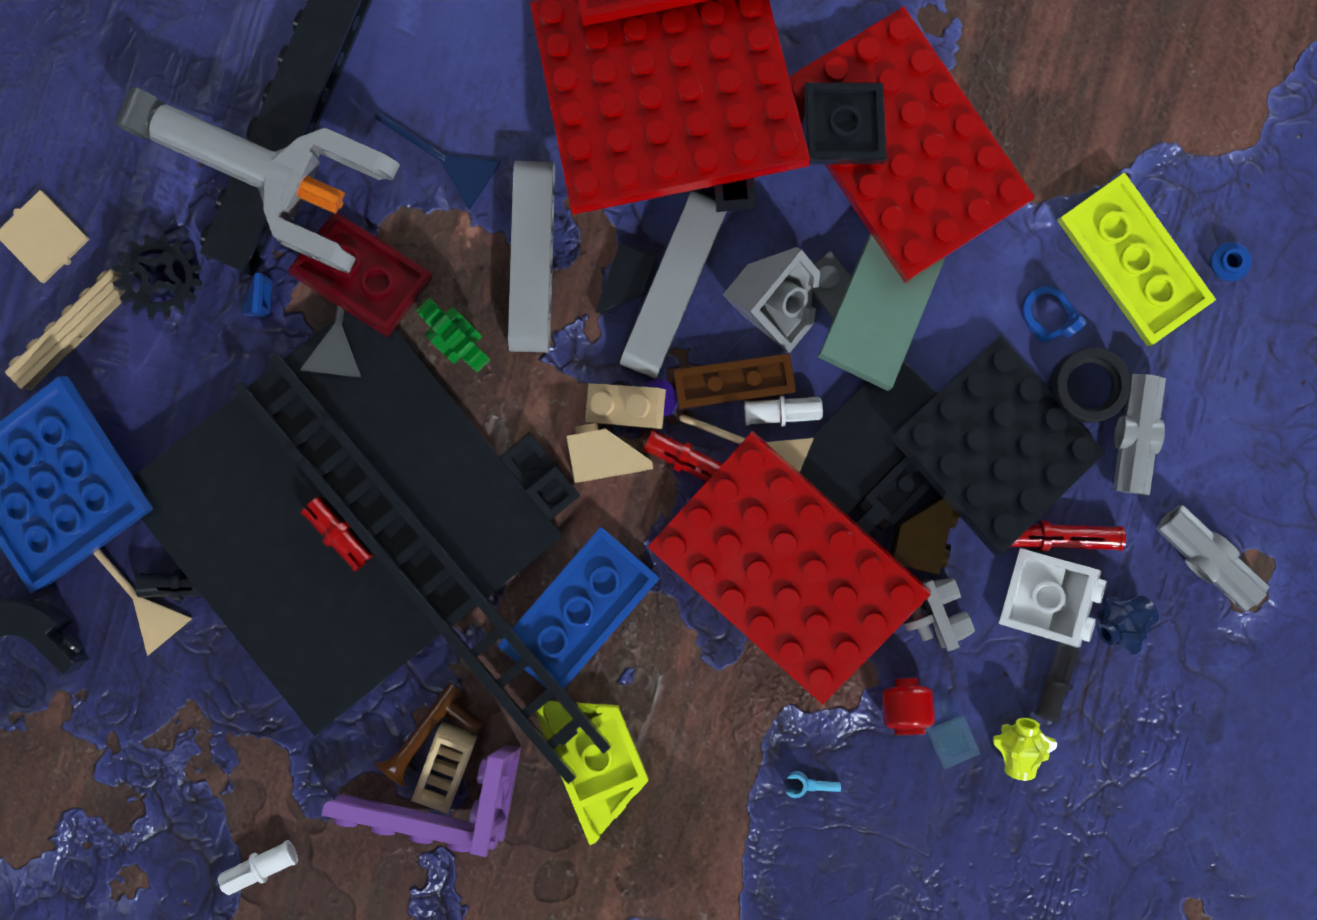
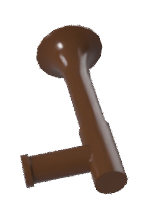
(443, 705)

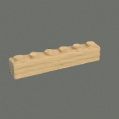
(65, 333)

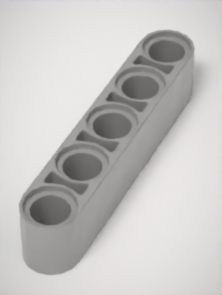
(531, 256)
(673, 285)

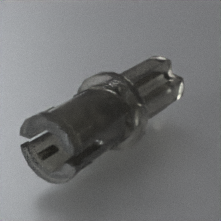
(1057, 683)

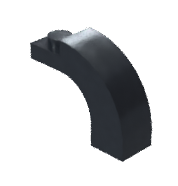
(43, 628)

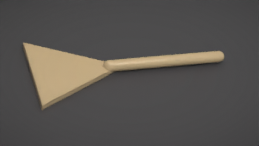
(791, 450)
(155, 620)

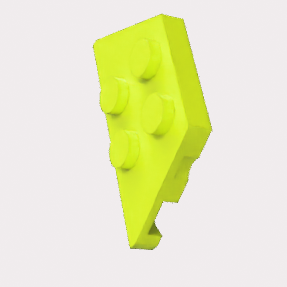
(602, 780)

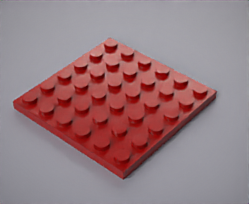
(667, 99)

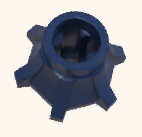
(1126, 621)

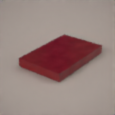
(380, 282)

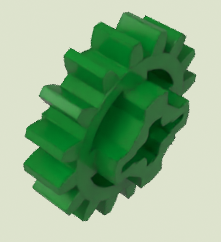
(453, 335)

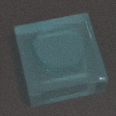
(953, 742)

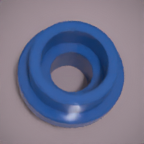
(1220, 266)

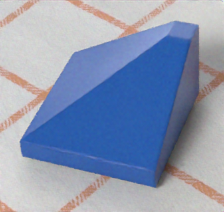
(258, 297)

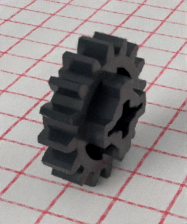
(165, 263)

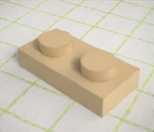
(625, 405)

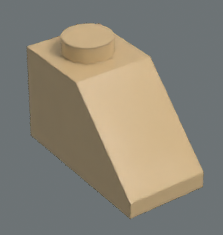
(602, 455)

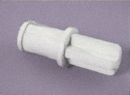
(783, 410)
(258, 868)

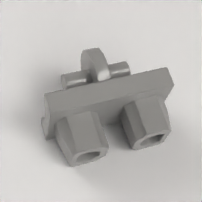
(947, 629)

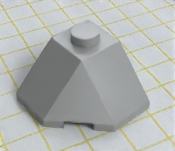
(777, 296)

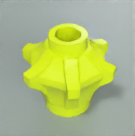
(1023, 748)

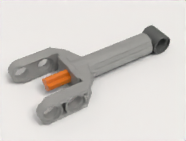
(280, 176)

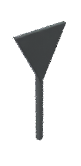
(333, 352)

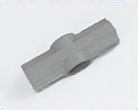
(1139, 435)
(1212, 558)

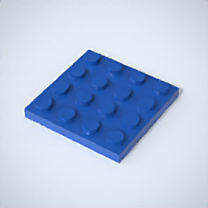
(60, 486)

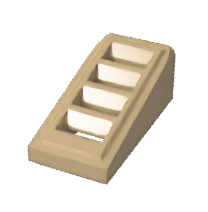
(451, 743)

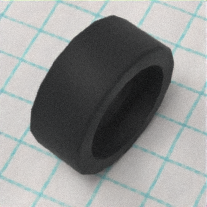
(1120, 384)

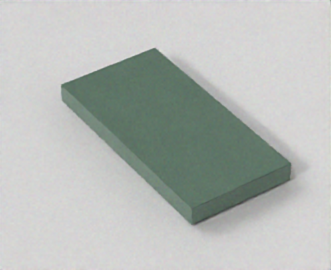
(877, 318)

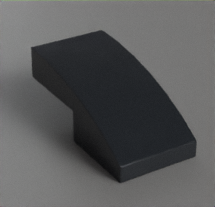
(539, 475)

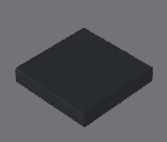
(844, 123)

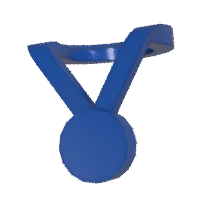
(1072, 326)

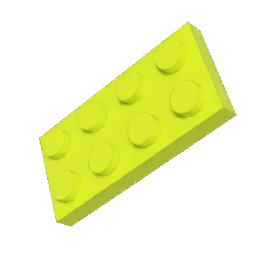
(1136, 260)

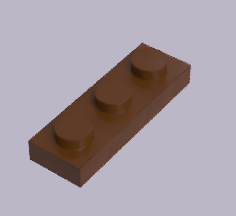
(734, 381)

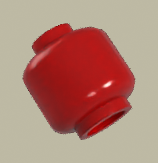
(908, 707)

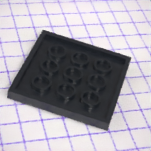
(997, 446)

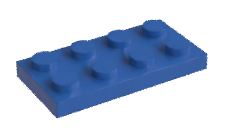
(582, 607)

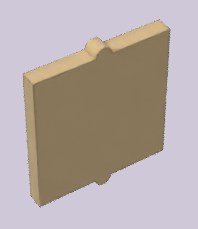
(42, 236)

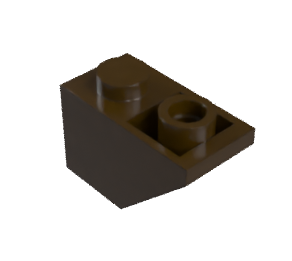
(922, 537)

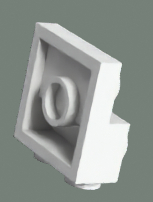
(1052, 598)

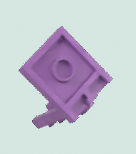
(476, 836)

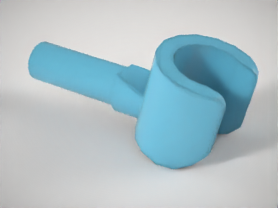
(811, 785)

